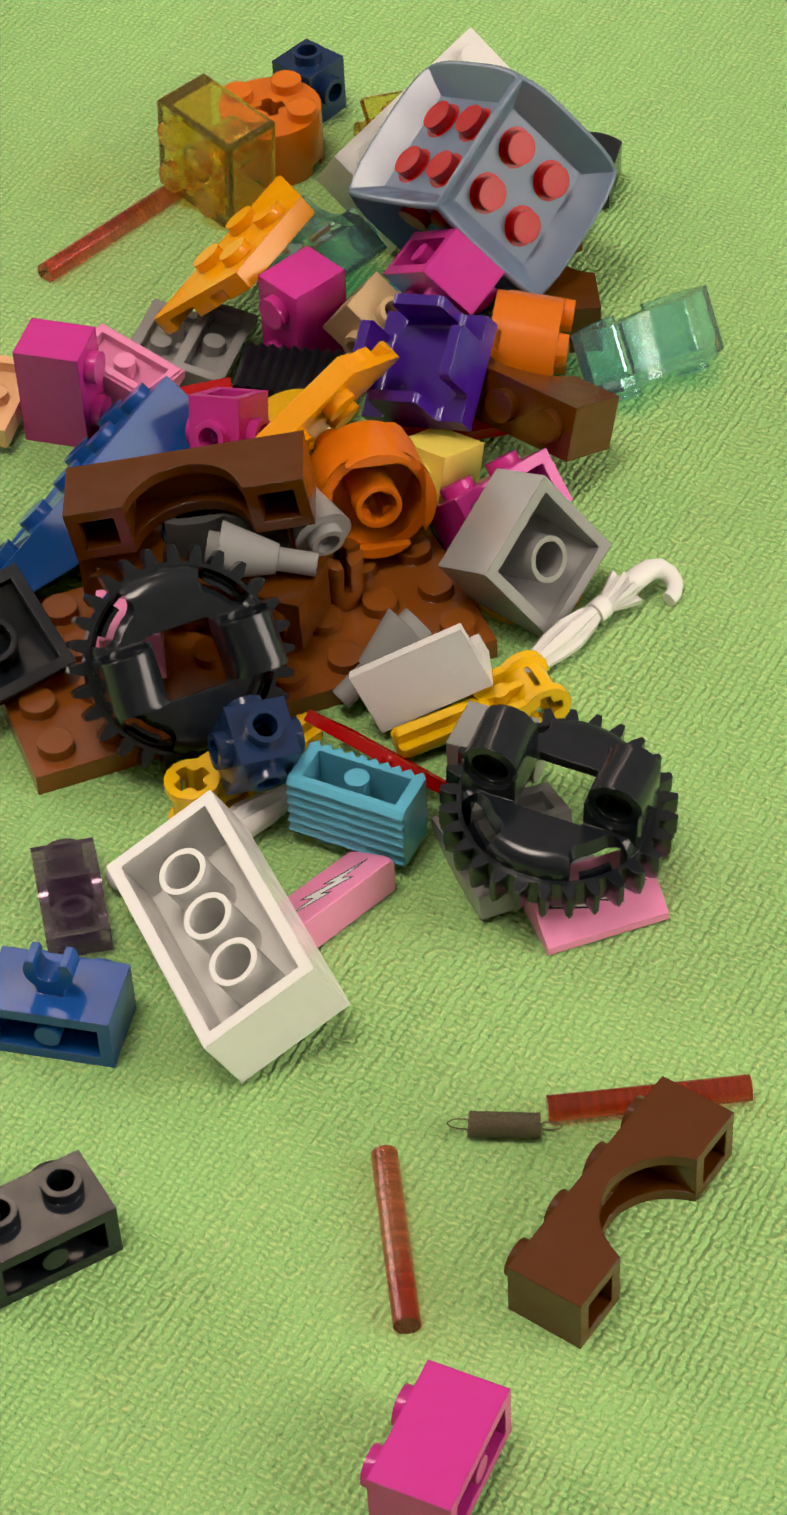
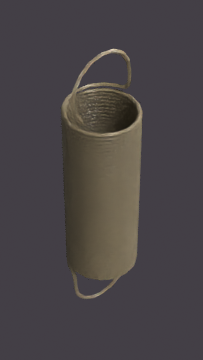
(504, 1124)

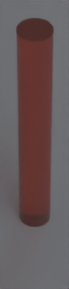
(616, 1100)
(395, 1240)

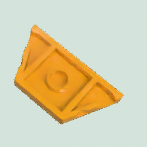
(248, 249)
(333, 394)

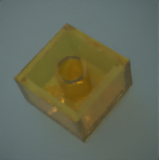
(214, 148)

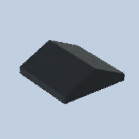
(28, 639)

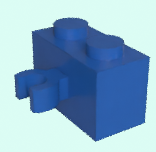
(64, 1005)

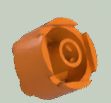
(296, 117)
(531, 331)
(377, 482)

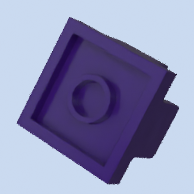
(438, 366)

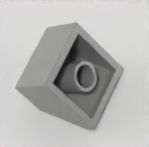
(525, 551)

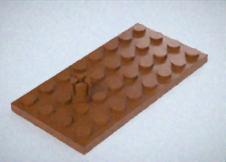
(65, 749)

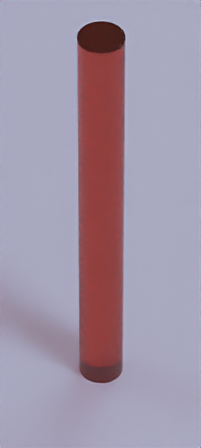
(106, 233)

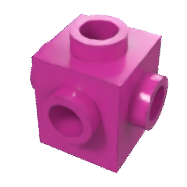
(226, 415)

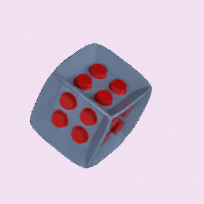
(493, 160)

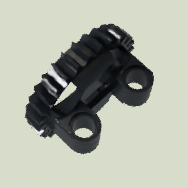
(126, 676)
(533, 851)

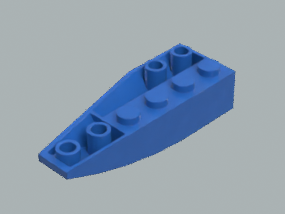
(140, 425)

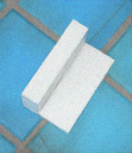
(423, 677)

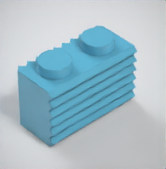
(357, 803)

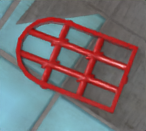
(371, 748)

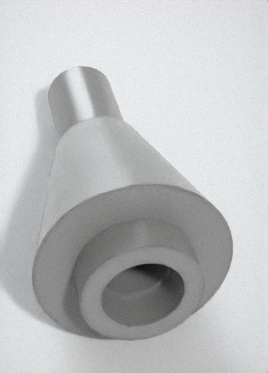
(329, 531)
(258, 552)
(391, 635)

